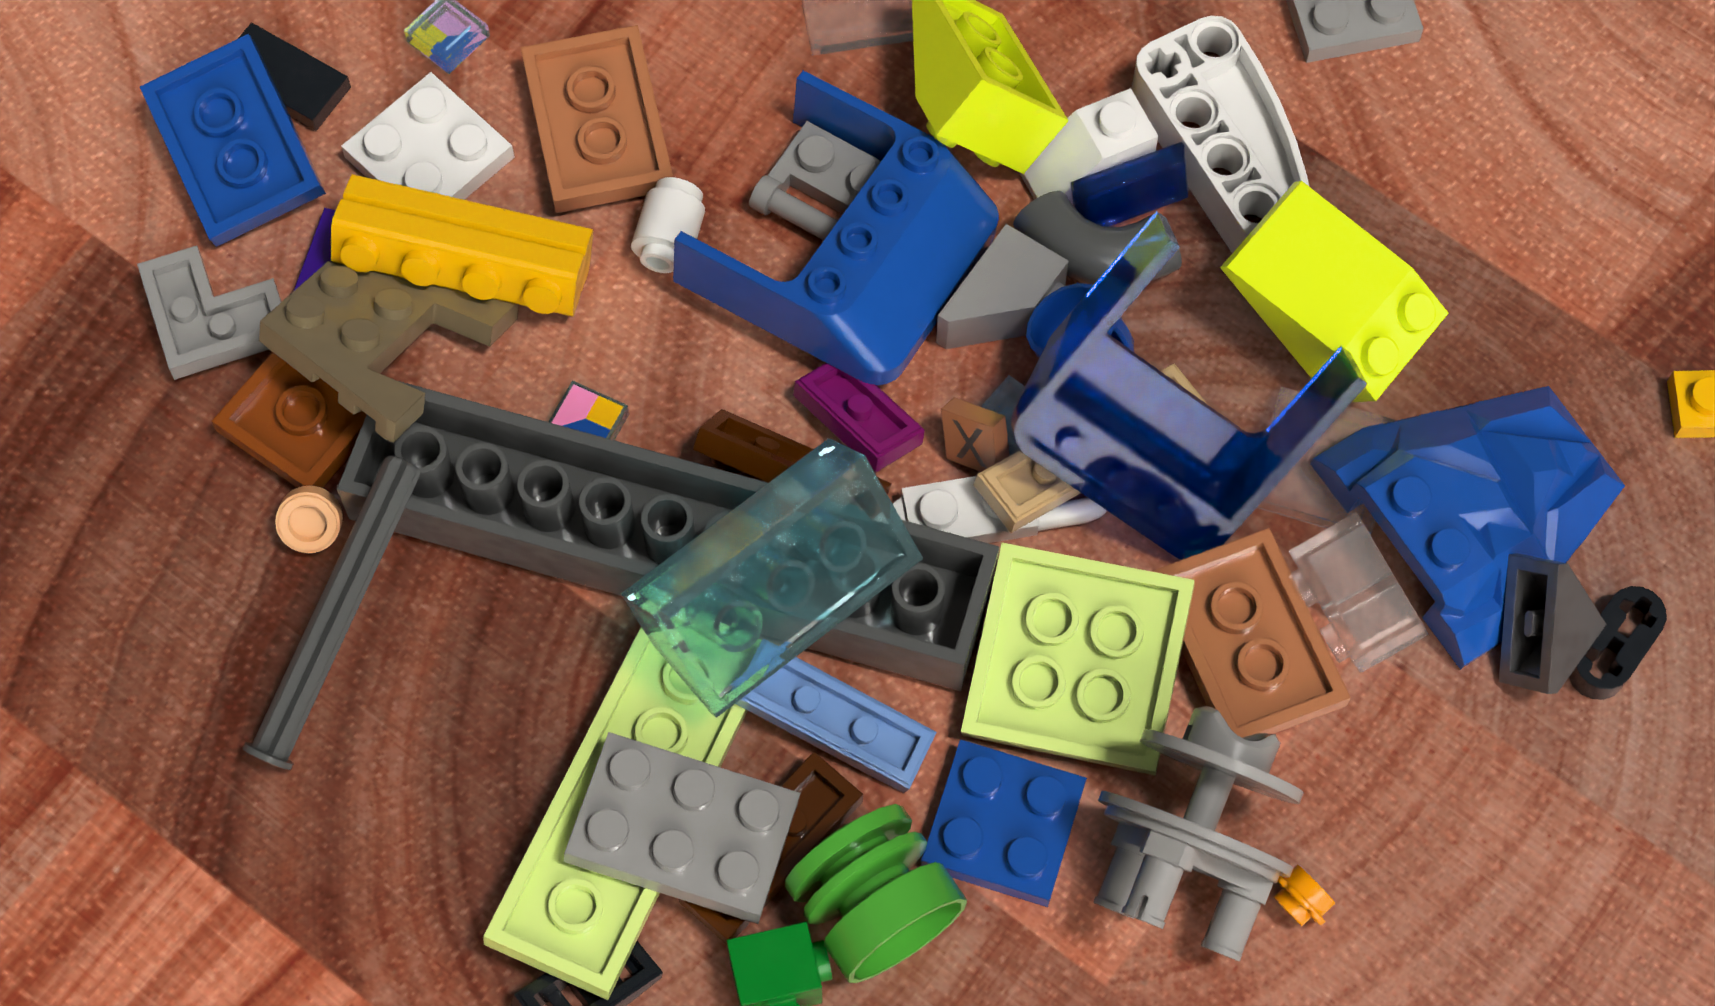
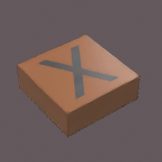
(974, 435)

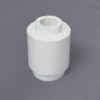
(667, 210)

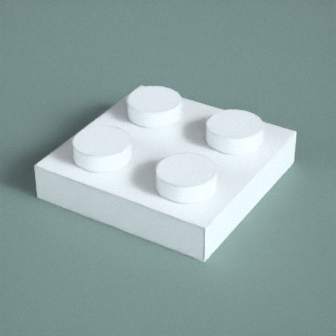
(429, 143)

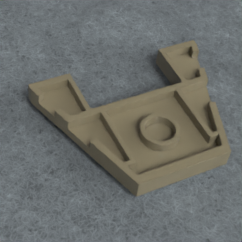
(358, 323)

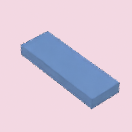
(842, 722)

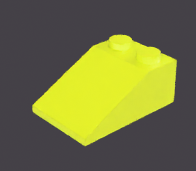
(981, 84)
(1333, 286)

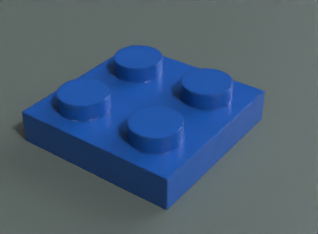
(1004, 822)

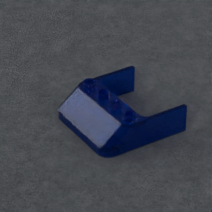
(1143, 439)

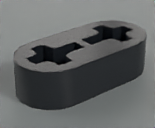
(1629, 650)

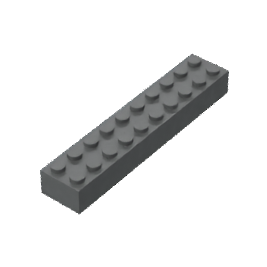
(618, 511)

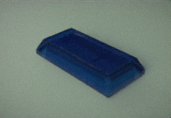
(1133, 187)

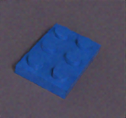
(232, 140)

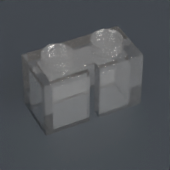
(1357, 594)

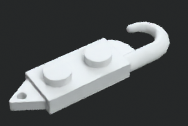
(961, 510)

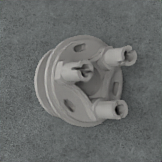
(1159, 845)

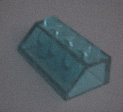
(773, 575)

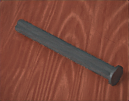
(334, 612)

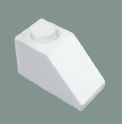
(1091, 142)

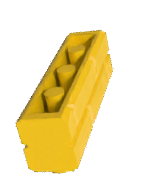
(461, 245)

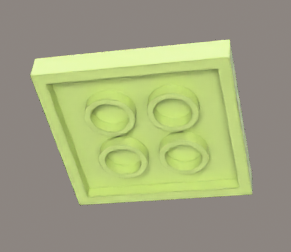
(1077, 657)

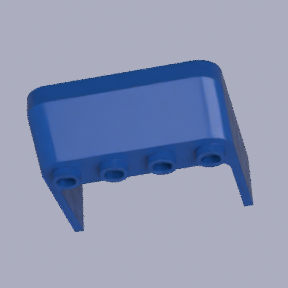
(884, 264)

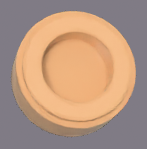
(309, 519)

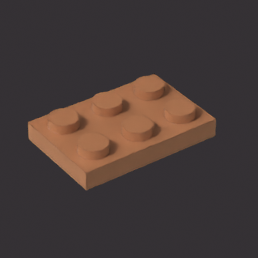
(596, 118)
(1255, 639)

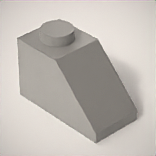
(1001, 291)

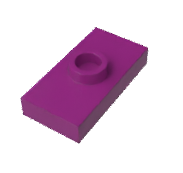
(859, 415)

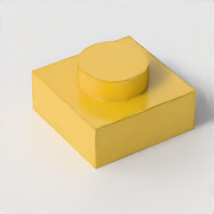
(1692, 403)

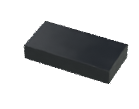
(304, 83)

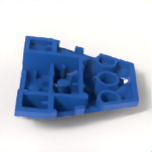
(1470, 490)

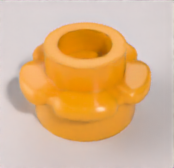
(1303, 897)

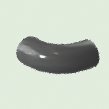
(1083, 243)

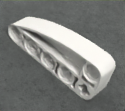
(1238, 119)

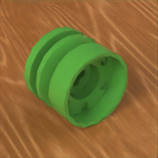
(868, 882)

